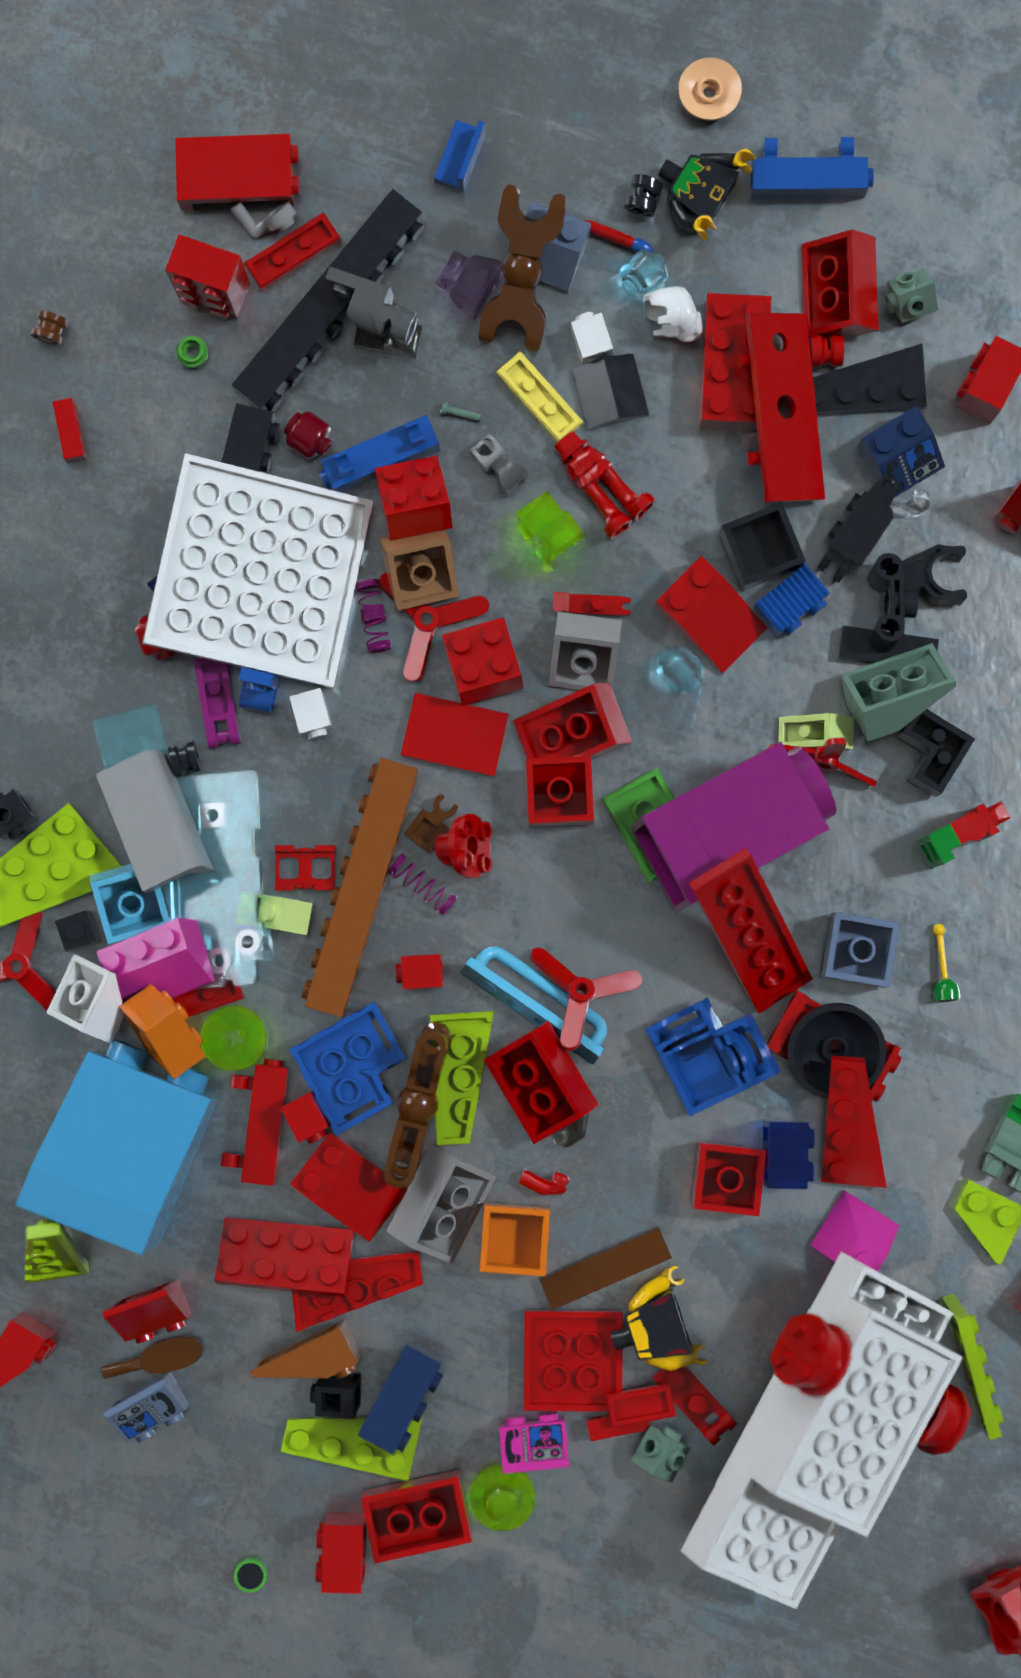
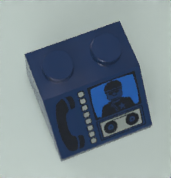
(903, 450)

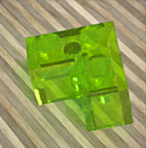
(551, 530)

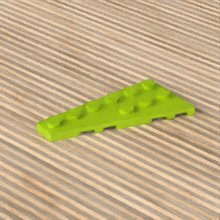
(51, 866)

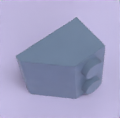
(564, 253)

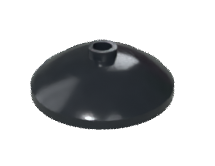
(840, 1022)

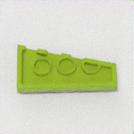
(461, 1074)
(51, 1253)
(338, 1443)

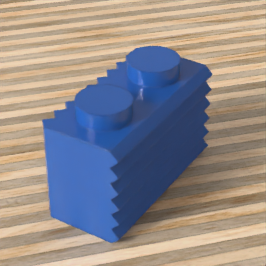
(791, 601)

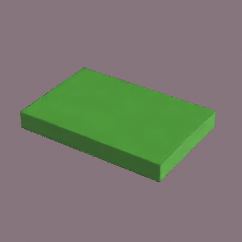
(632, 803)

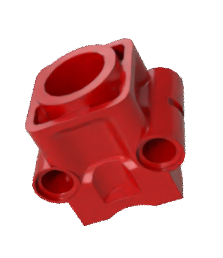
(1001, 1606)

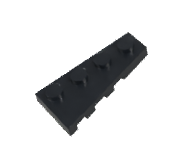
(874, 385)

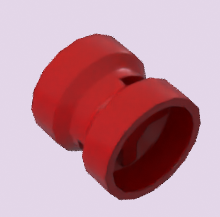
(827, 350)

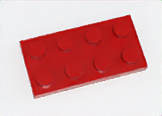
(284, 1257)

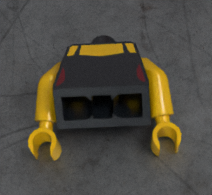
(658, 1326)

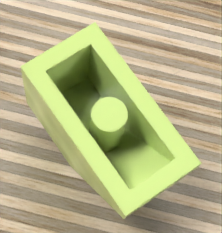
(815, 729)

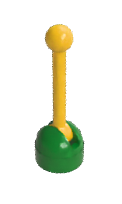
(945, 989)

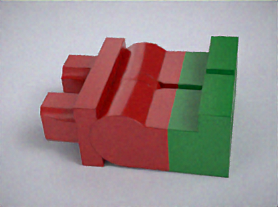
(974, 826)

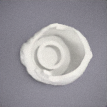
(675, 312)

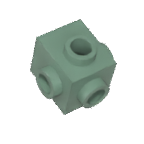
(911, 295)
(661, 1453)

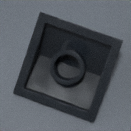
(610, 391)

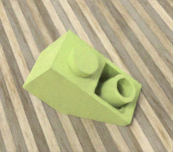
(284, 914)

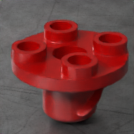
(466, 846)

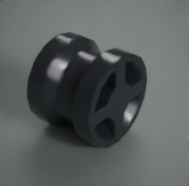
(184, 758)

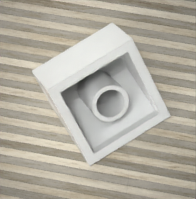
(88, 999)

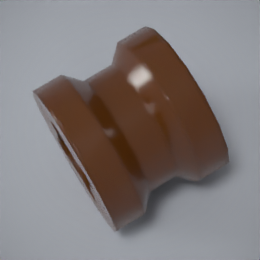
(49, 328)

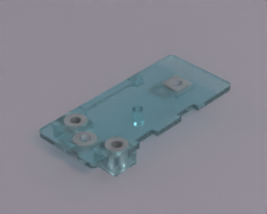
(227, 897)

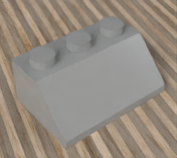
(441, 1204)

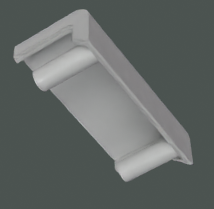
(153, 819)

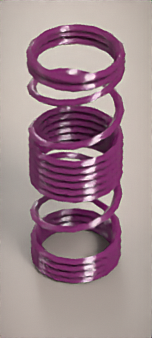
(373, 615)

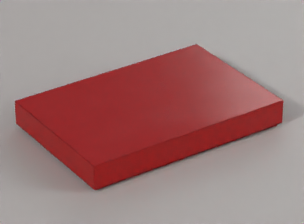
(454, 734)

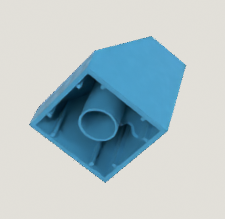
(120, 1149)

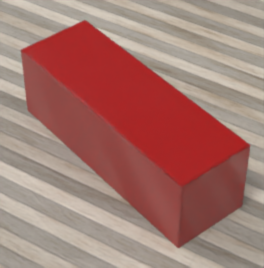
(69, 430)
(600, 1428)

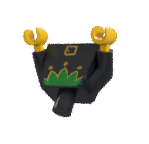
(702, 187)

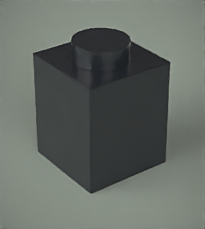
(78, 931)

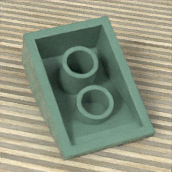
(896, 690)

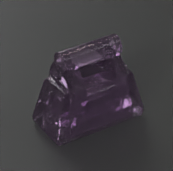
(474, 283)

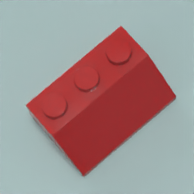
(840, 284)

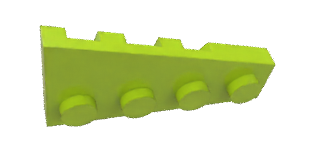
(972, 1362)

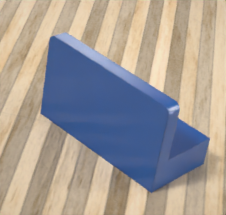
(460, 155)

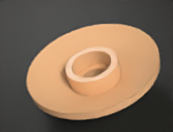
(713, 75)

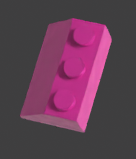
(166, 956)

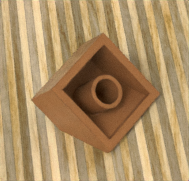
(420, 569)

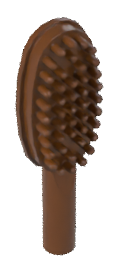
(159, 1358)

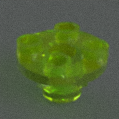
(502, 1499)

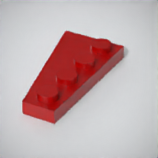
(851, 1134)

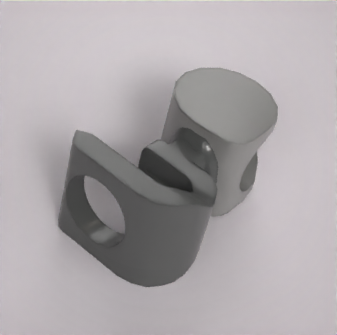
(491, 456)

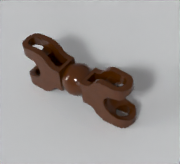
(522, 268)
(417, 1104)

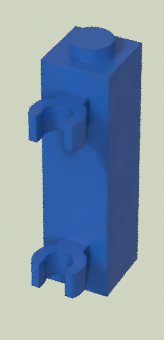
(810, 176)
(358, 463)

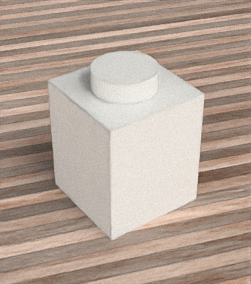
(591, 337)
(311, 713)

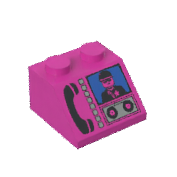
(533, 1443)

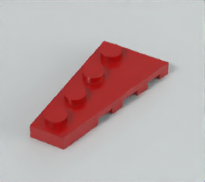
(368, 1281)

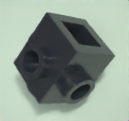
(19, 815)

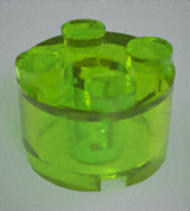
(218, 1045)

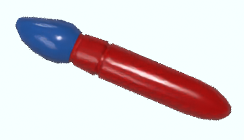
(618, 237)

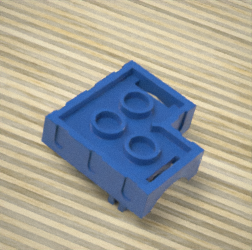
(711, 1059)
(345, 1066)

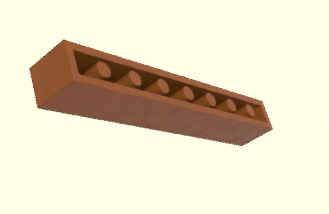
(361, 887)

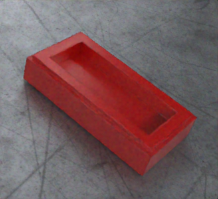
(640, 1405)

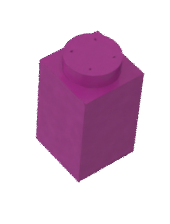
(760, 805)

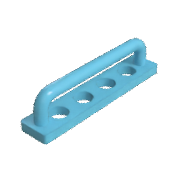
(479, 974)

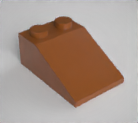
(317, 1356)

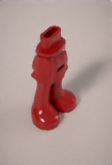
(588, 468)

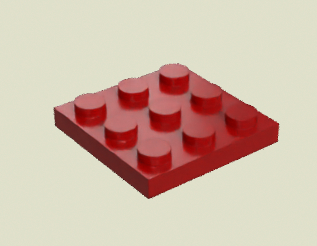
(571, 1359)

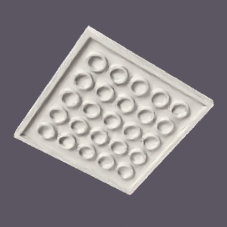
(258, 571)

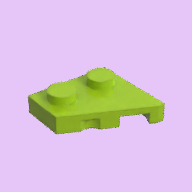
(989, 1218)

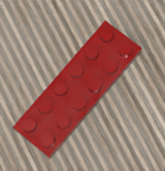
(751, 930)

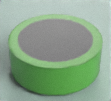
(250, 1574)

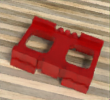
(305, 857)

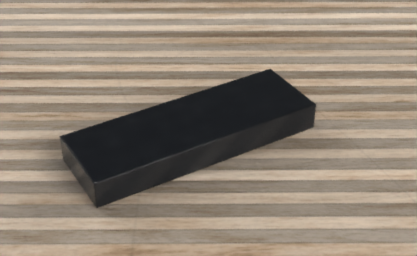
(856, 645)

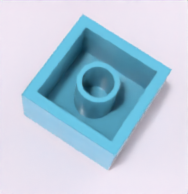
(124, 906)

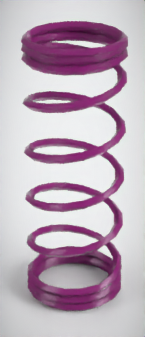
(393, 869)

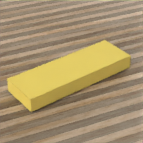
(539, 397)

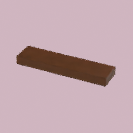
(605, 1268)

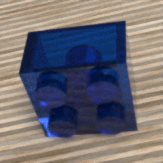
(787, 1154)

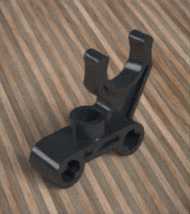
(902, 589)

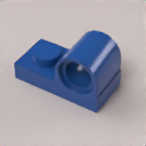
(258, 690)

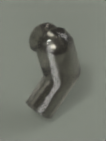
(572, 1133)

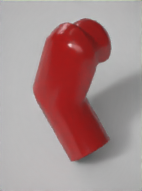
(542, 1186)

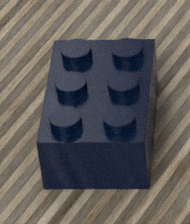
(401, 1401)

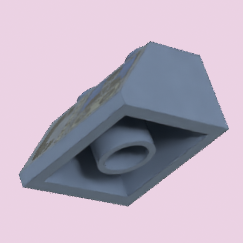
(147, 1408)

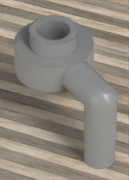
(279, 218)

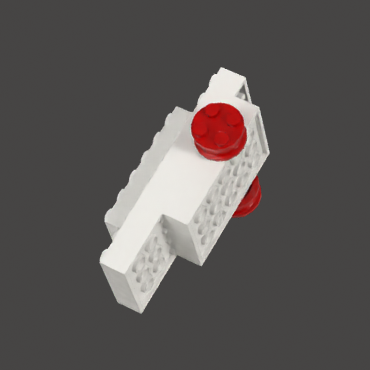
(832, 1431)

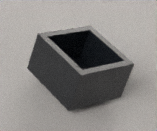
(762, 546)

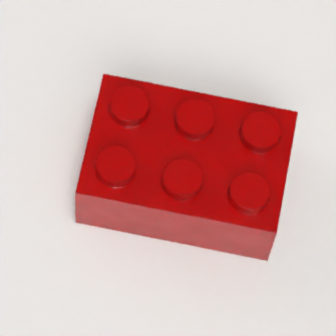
(208, 277)
(541, 1082)
(416, 1516)

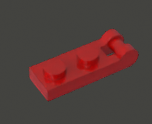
(696, 1402)

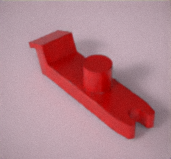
(590, 604)

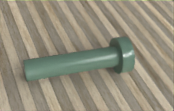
(459, 412)

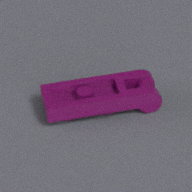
(217, 702)

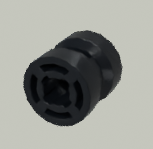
(643, 195)

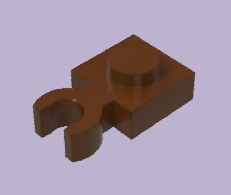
(429, 826)

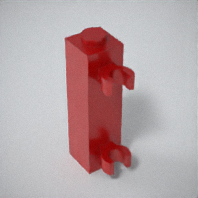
(264, 1123)

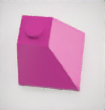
(856, 1231)

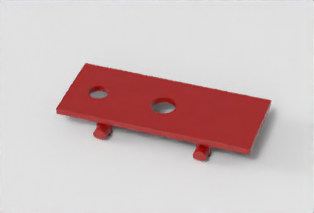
(789, 446)

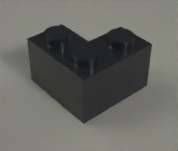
(942, 747)

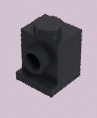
(337, 1396)

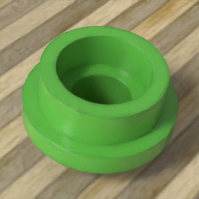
(188, 343)

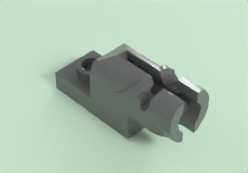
(372, 307)

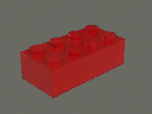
(725, 388)

